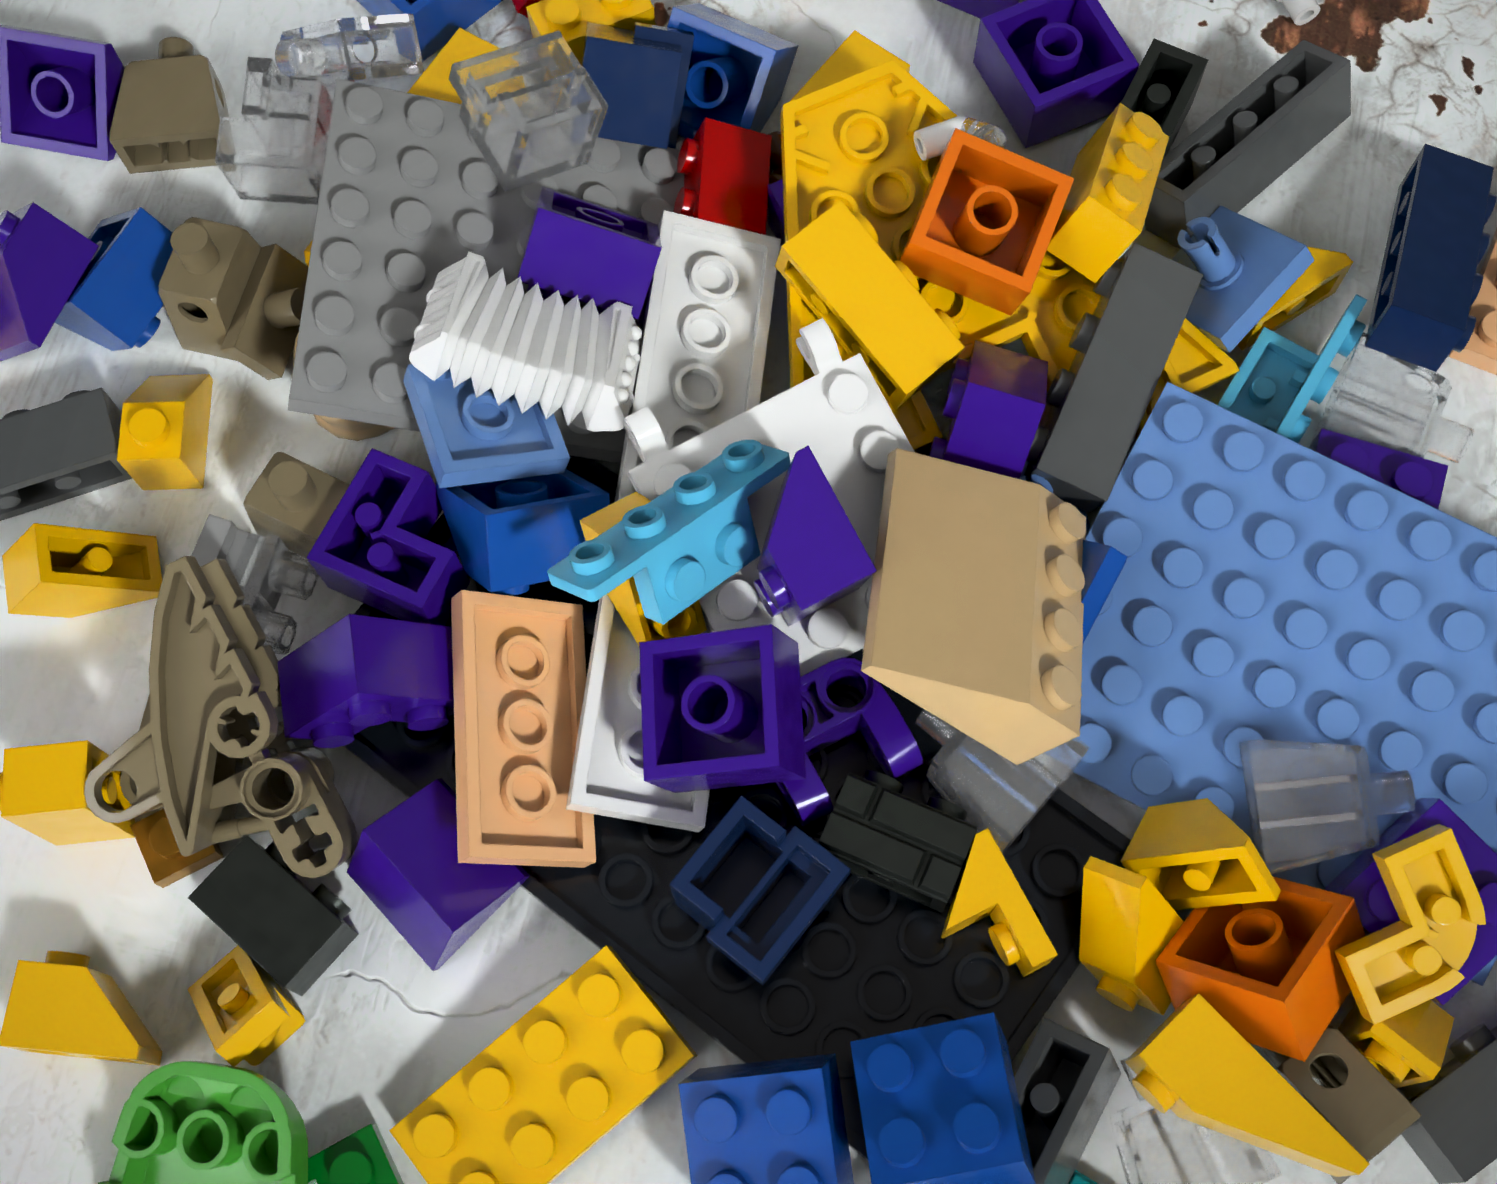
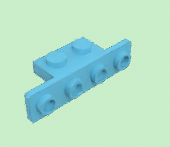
(1284, 376)
(681, 539)

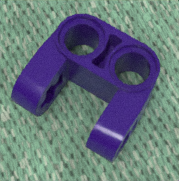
(829, 723)

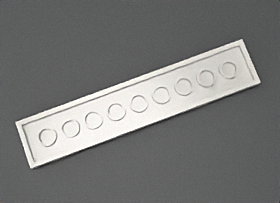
(695, 370)

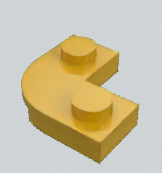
(1435, 928)

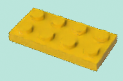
(548, 1083)

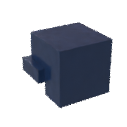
(640, 79)
(756, 887)

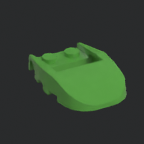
(209, 1128)

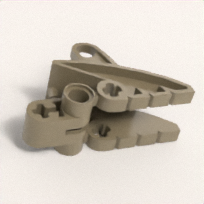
(197, 727)

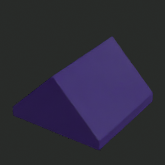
(58, 92)
(414, 875)

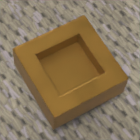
(162, 853)

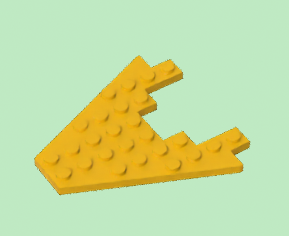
(860, 149)

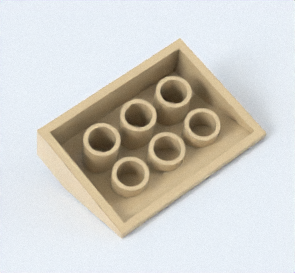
(979, 603)

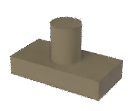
(268, 313)

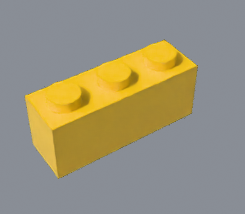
(1109, 192)
(869, 302)

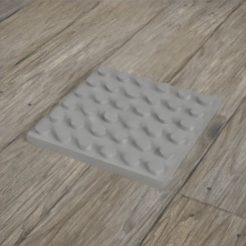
(400, 205)

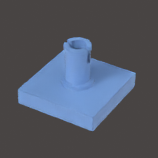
(1242, 271)
(477, 439)

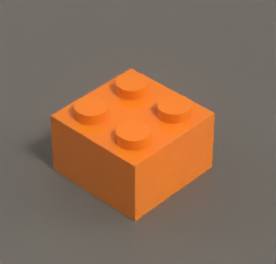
(985, 222)
(1267, 964)

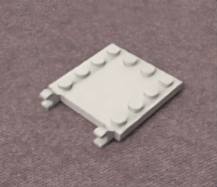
(850, 436)

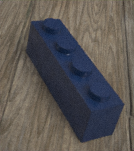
(1432, 259)

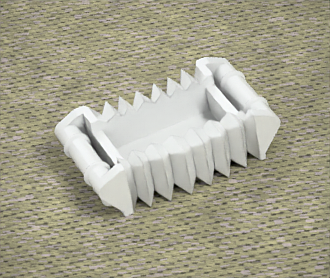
(529, 345)

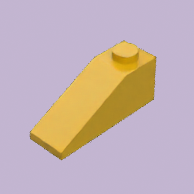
(1222, 1083)

